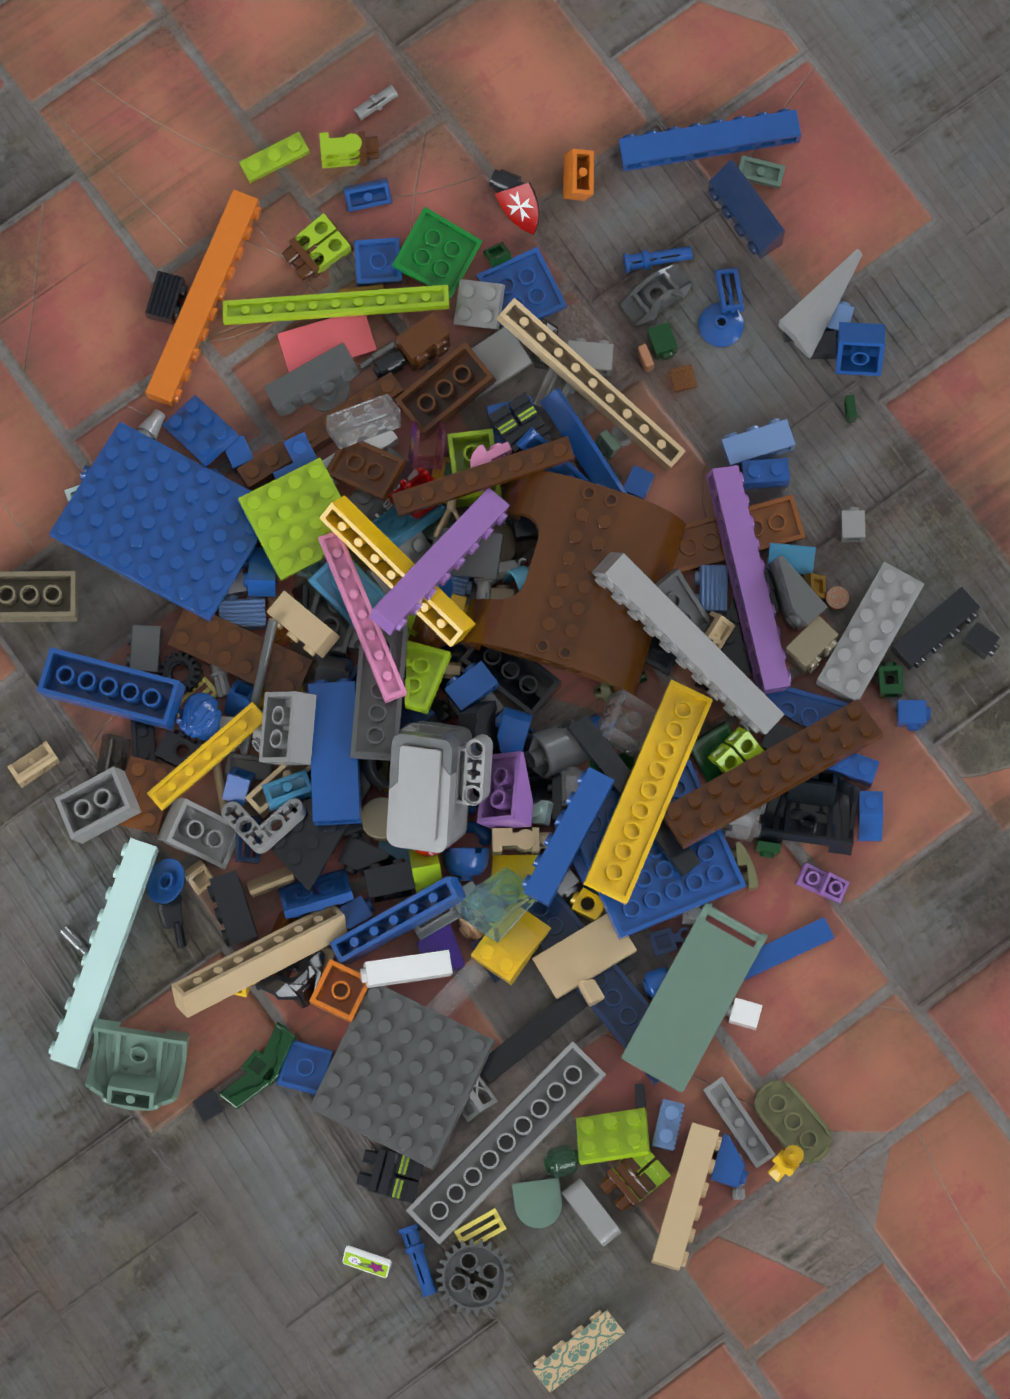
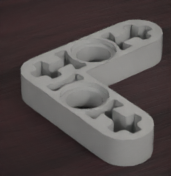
(265, 830)

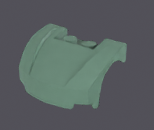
(137, 1066)

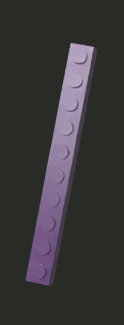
(748, 579)

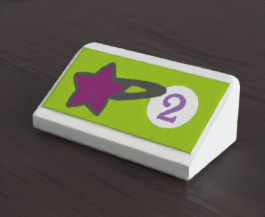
(366, 1261)

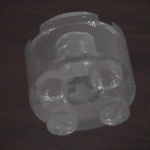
(747, 826)

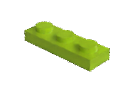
(274, 157)

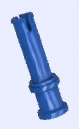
(644, 257)
(415, 1248)

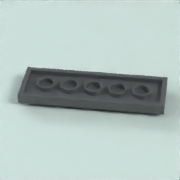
(374, 720)

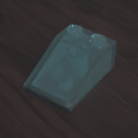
(496, 904)

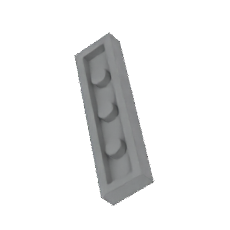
(739, 1122)

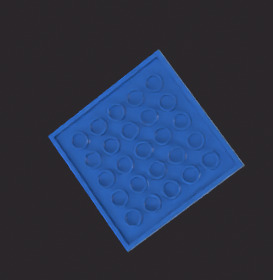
(659, 888)

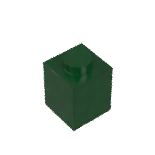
(662, 341)

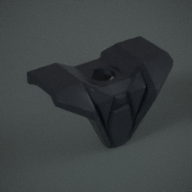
(299, 987)

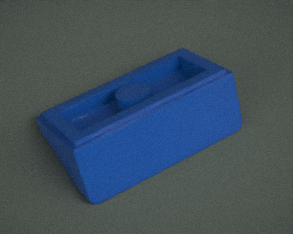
(367, 194)

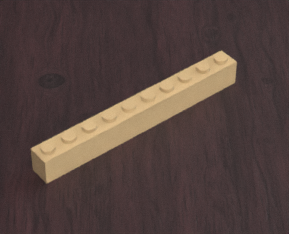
(590, 384)

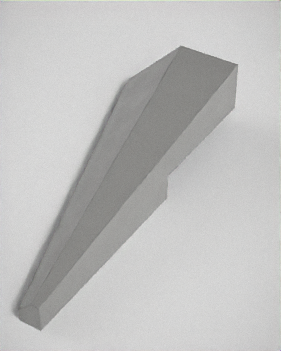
(813, 313)

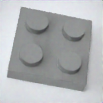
(479, 304)

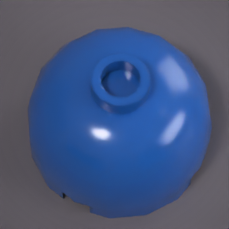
(466, 861)

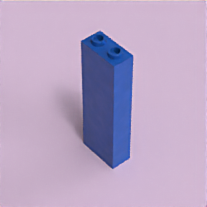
(333, 771)

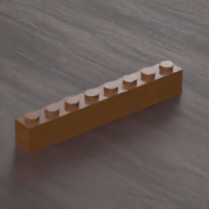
(260, 469)

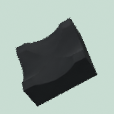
(481, 720)

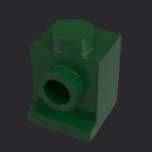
(895, 672)

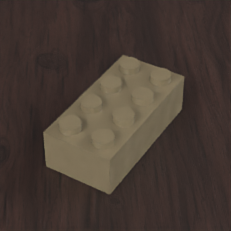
(39, 596)

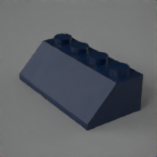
(746, 210)

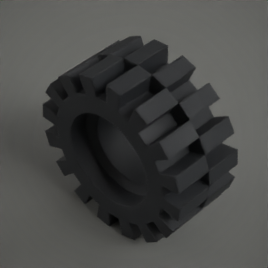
(182, 659)

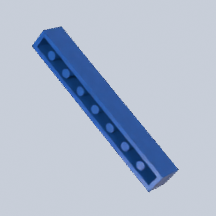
(709, 140)

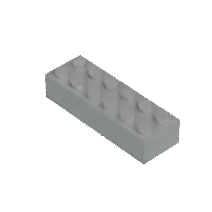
(869, 633)

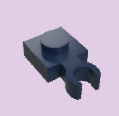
(665, 941)

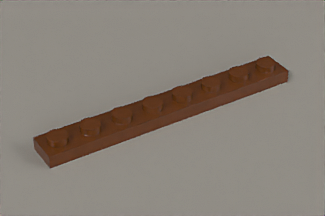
(483, 476)

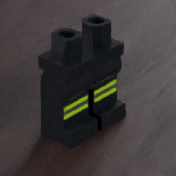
(525, 415)
(384, 1176)

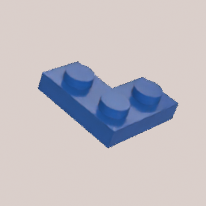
(300, 454)

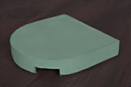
(538, 1202)

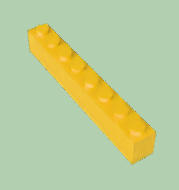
(391, 565)

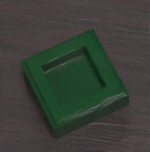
(497, 254)
(850, 408)

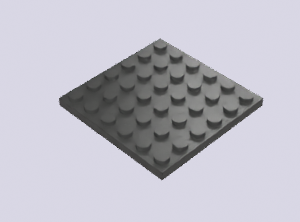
(402, 1075)

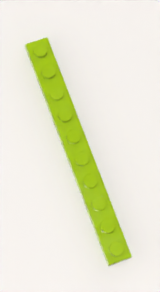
(336, 304)

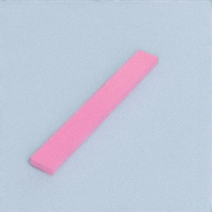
(359, 612)

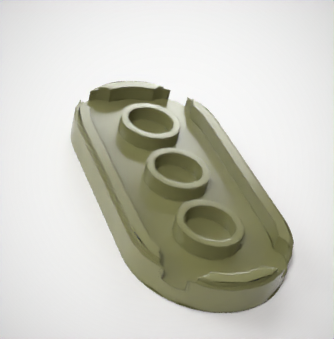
(792, 1120)

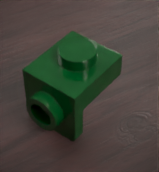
(767, 849)

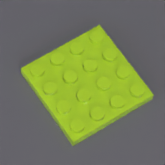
(288, 516)

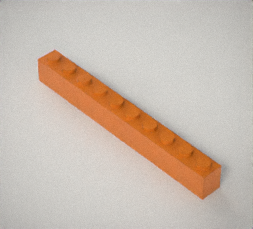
(203, 298)

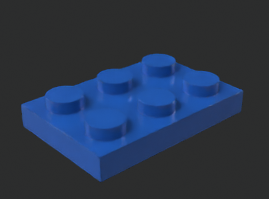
(200, 430)
(327, 891)

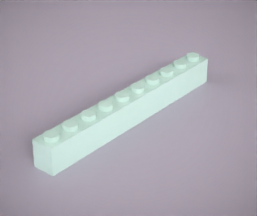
(104, 953)

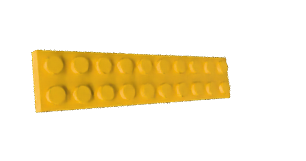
(648, 792)

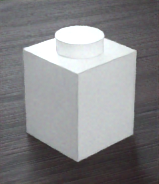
(744, 1013)

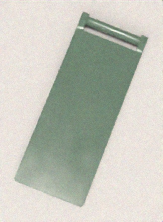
(692, 999)

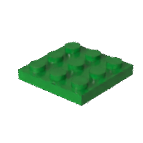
(436, 251)

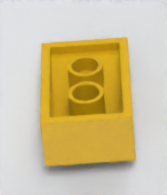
(514, 950)

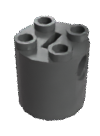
(553, 750)

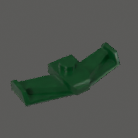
(260, 1068)

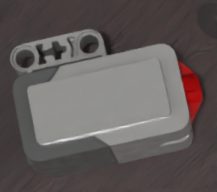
(435, 784)

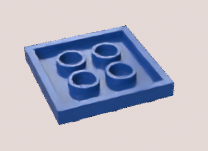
(529, 282)

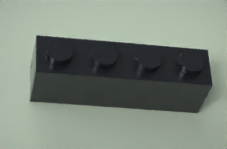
(935, 628)

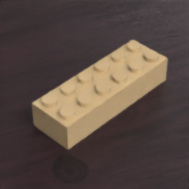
(685, 1197)

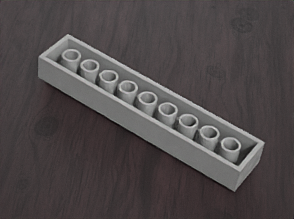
(687, 643)
(506, 1143)

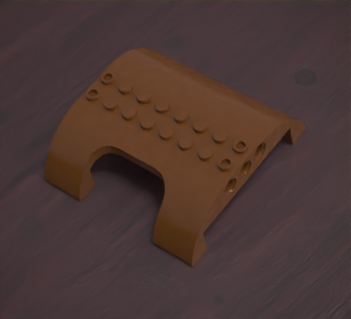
(561, 610)

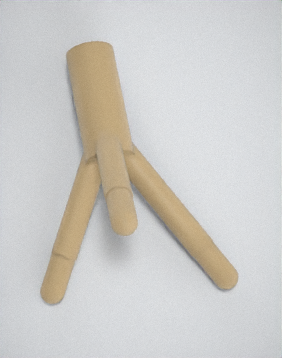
(451, 508)

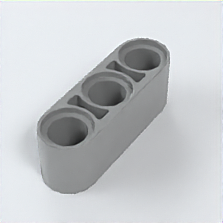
(591, 1212)

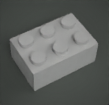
(287, 728)
(97, 805)

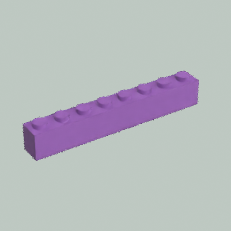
(439, 561)

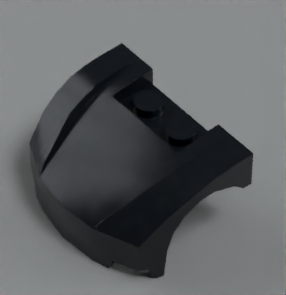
(814, 813)

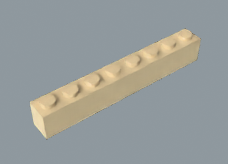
(258, 960)

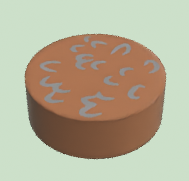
(837, 598)

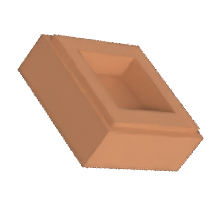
(645, 358)

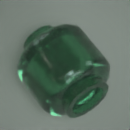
(561, 1161)

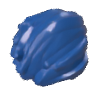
(200, 716)

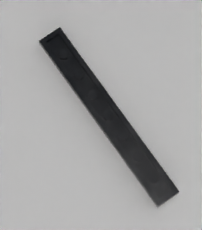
(611, 765)
(539, 1030)

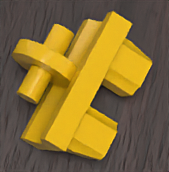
(786, 1162)

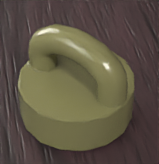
(606, 690)

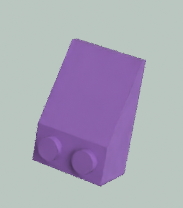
(510, 794)

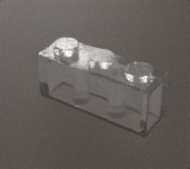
(363, 421)
(459, 989)

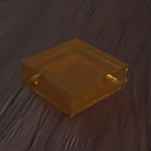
(683, 378)

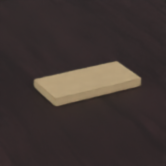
(582, 956)

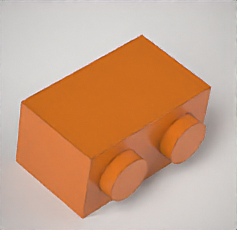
(578, 174)

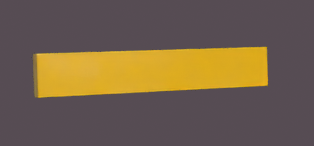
(206, 757)

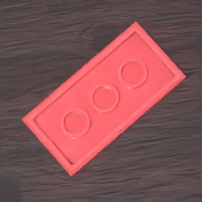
(314, 339)

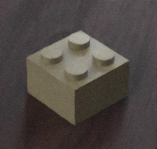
(811, 645)

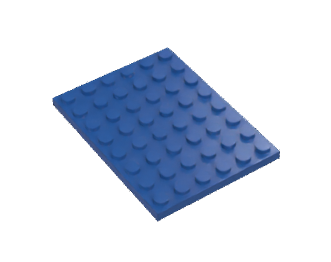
(160, 521)

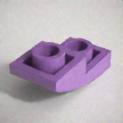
(822, 883)

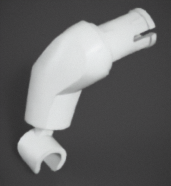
(484, 585)

